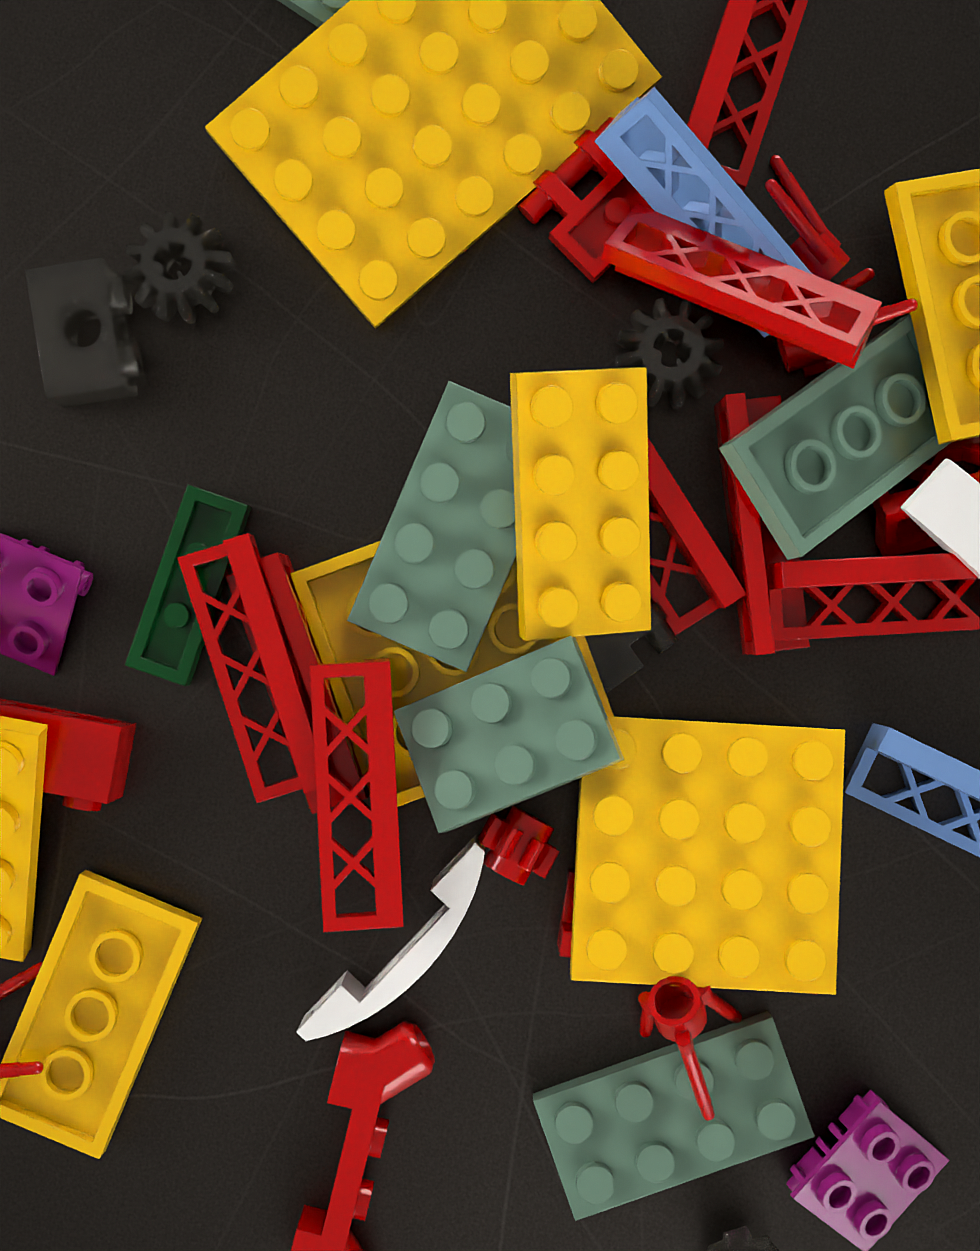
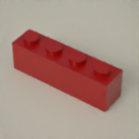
(84, 753)

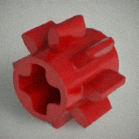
(518, 845)

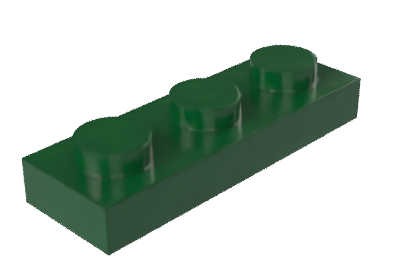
(168, 631)

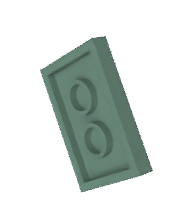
(508, 734)

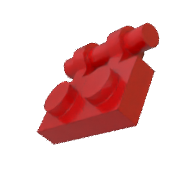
(585, 222)

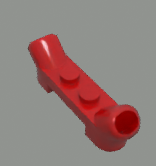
(364, 1078)

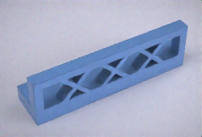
(684, 179)
(928, 762)

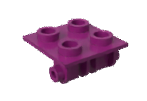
(37, 602)
(867, 1173)

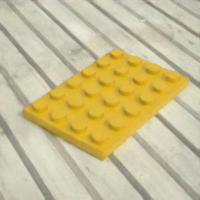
(424, 127)

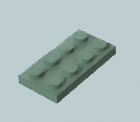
(838, 442)
(447, 535)
(641, 1127)

